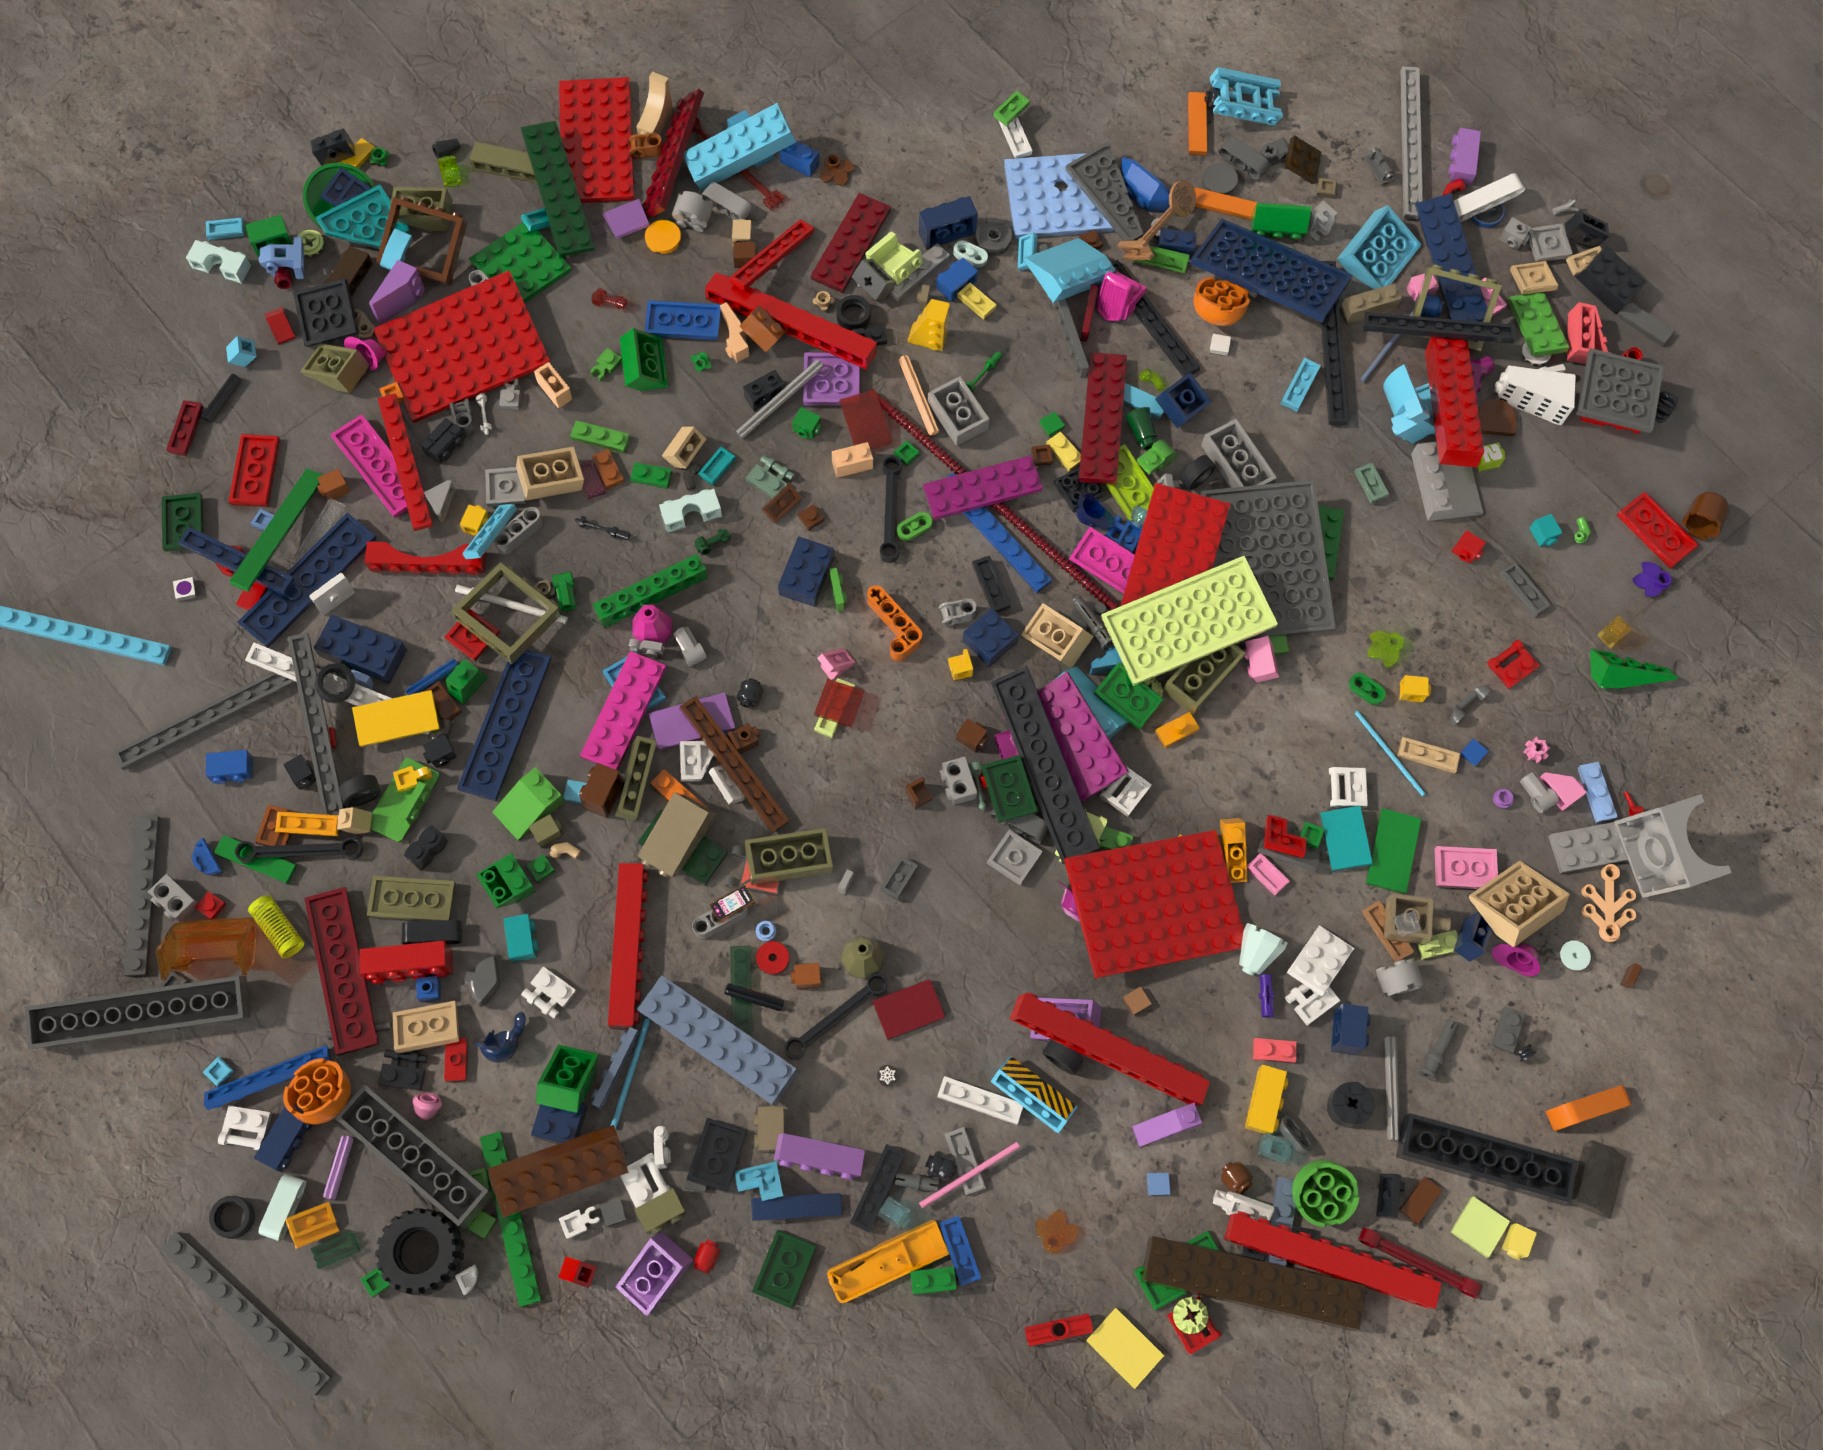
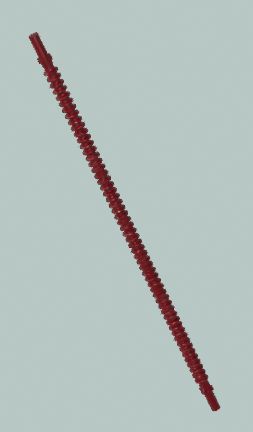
(1005, 511)

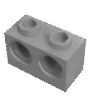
(962, 780)
(175, 896)

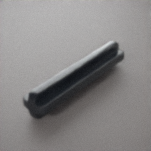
(221, 397)
(754, 997)

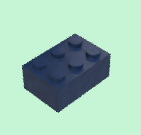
(948, 222)
(806, 571)

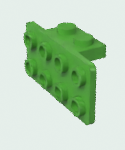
(399, 810)

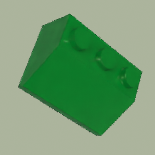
(1280, 220)
(643, 360)

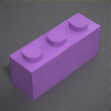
(1464, 155)

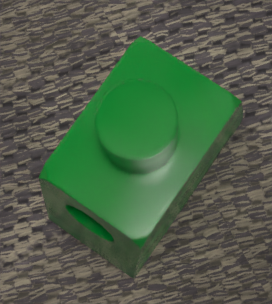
(464, 681)

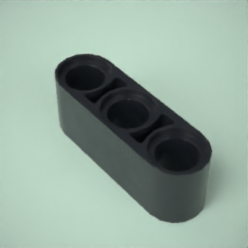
(432, 931)

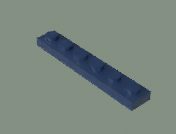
(232, 559)

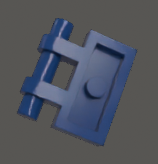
(1129, 534)

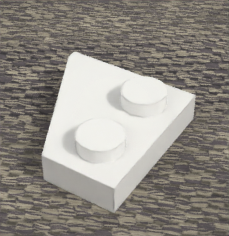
(694, 760)

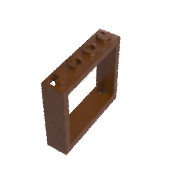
(456, 241)

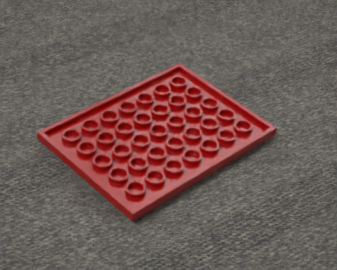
(461, 346)
(1155, 903)

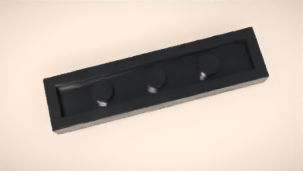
(877, 1188)

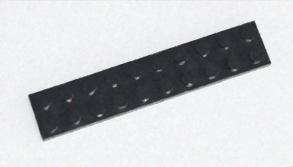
(1045, 764)

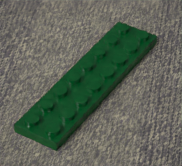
(557, 189)

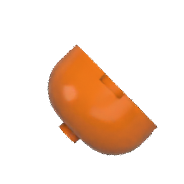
(1220, 301)
(319, 1090)

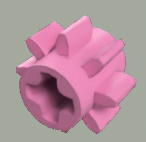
(1536, 744)

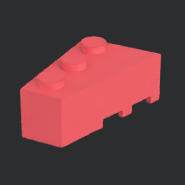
(1584, 332)

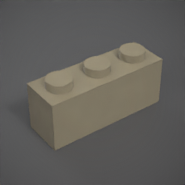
(1375, 301)

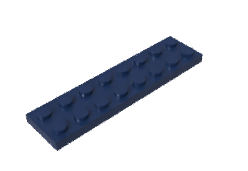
(1450, 250)
(323, 562)
(504, 725)

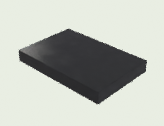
(716, 1155)

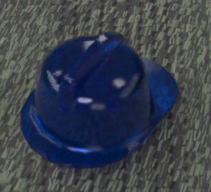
(1092, 513)

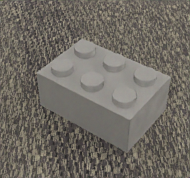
(958, 411)

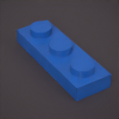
(959, 1250)

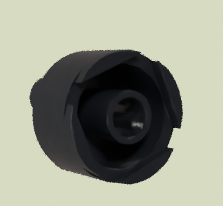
(1360, 1098)

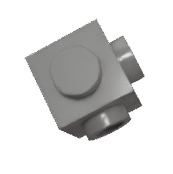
(1515, 234)

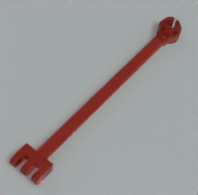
(770, 197)

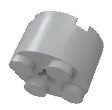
(692, 211)
(1400, 978)

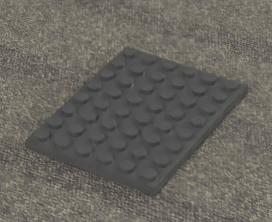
(1284, 546)

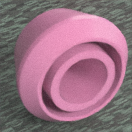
(426, 1105)

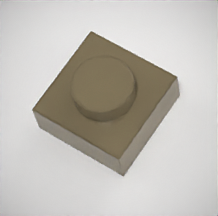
(923, 297)

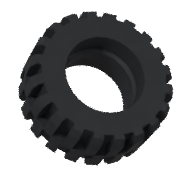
(391, 1247)

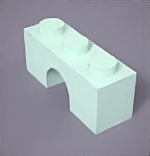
(205, 255)
(703, 502)

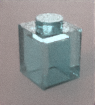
(894, 1214)

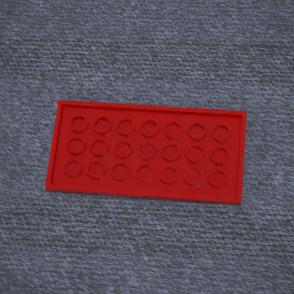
(596, 137)
(1175, 540)

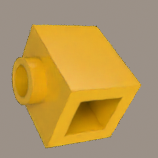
(474, 519)

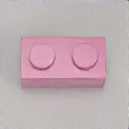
(1261, 659)

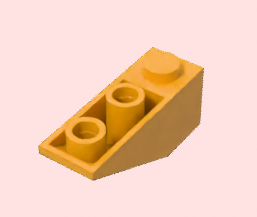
(1234, 848)

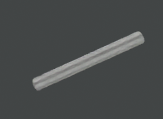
(1392, 1089)

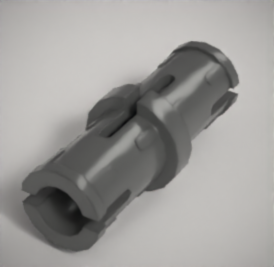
(917, 1182)

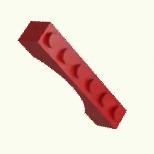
(383, 557)

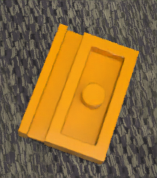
(312, 1225)

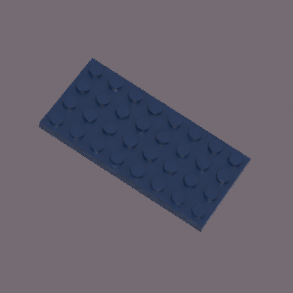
(1271, 269)

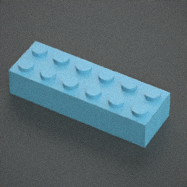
(739, 147)

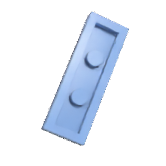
(1597, 792)

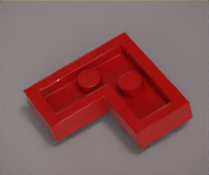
(1278, 839)

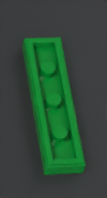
(271, 867)

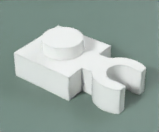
(575, 1222)

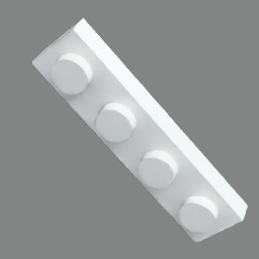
(980, 1100)

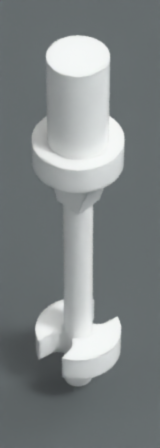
(481, 399)

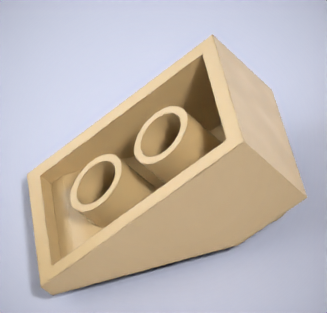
(1057, 635)

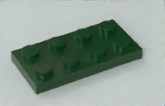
(703, 860)

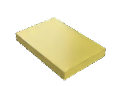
(1125, 1348)

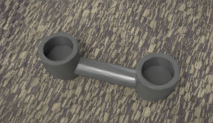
(1480, 692)

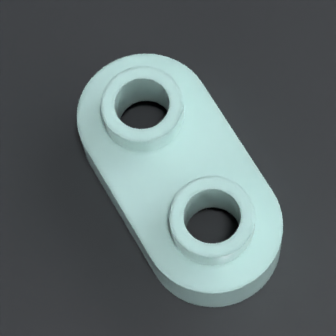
(971, 253)

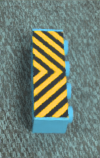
(1034, 1094)

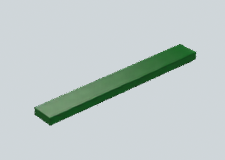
(276, 531)

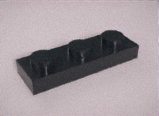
(991, 584)

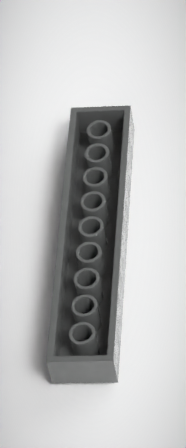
(137, 1012)

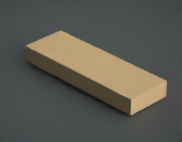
(1428, 755)

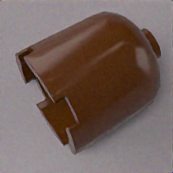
(1706, 515)

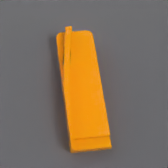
(887, 1261)

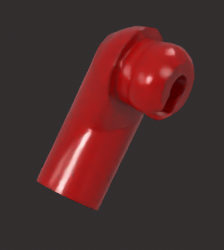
(1457, 184)

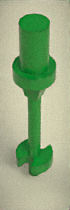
(990, 364)

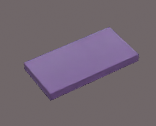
(672, 726)

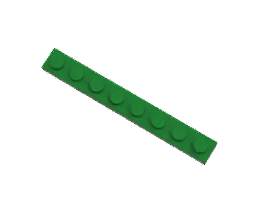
(512, 1230)

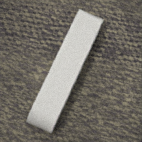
(1488, 196)

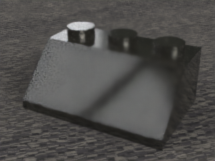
(1597, 1178)

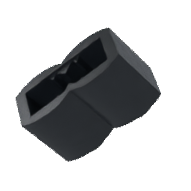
(429, 844)

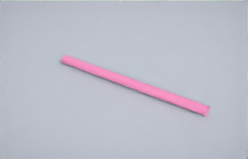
(968, 1175)

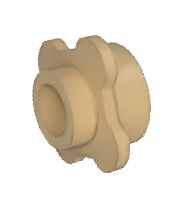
(823, 295)

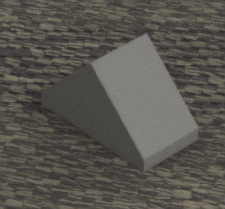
(440, 498)

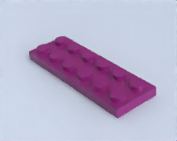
(982, 487)

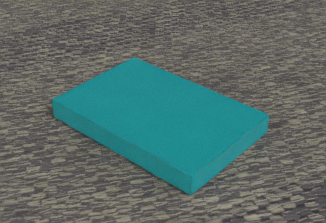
(1346, 838)

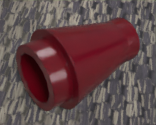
(283, 278)

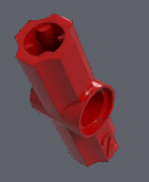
(1044, 1333)

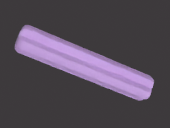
(338, 1167)

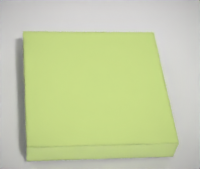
(1479, 1227)

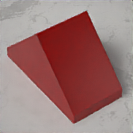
(280, 325)

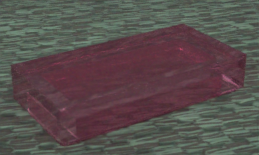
(592, 483)

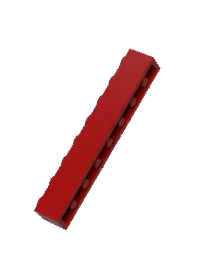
(627, 946)

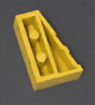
(931, 326)

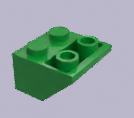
(505, 882)

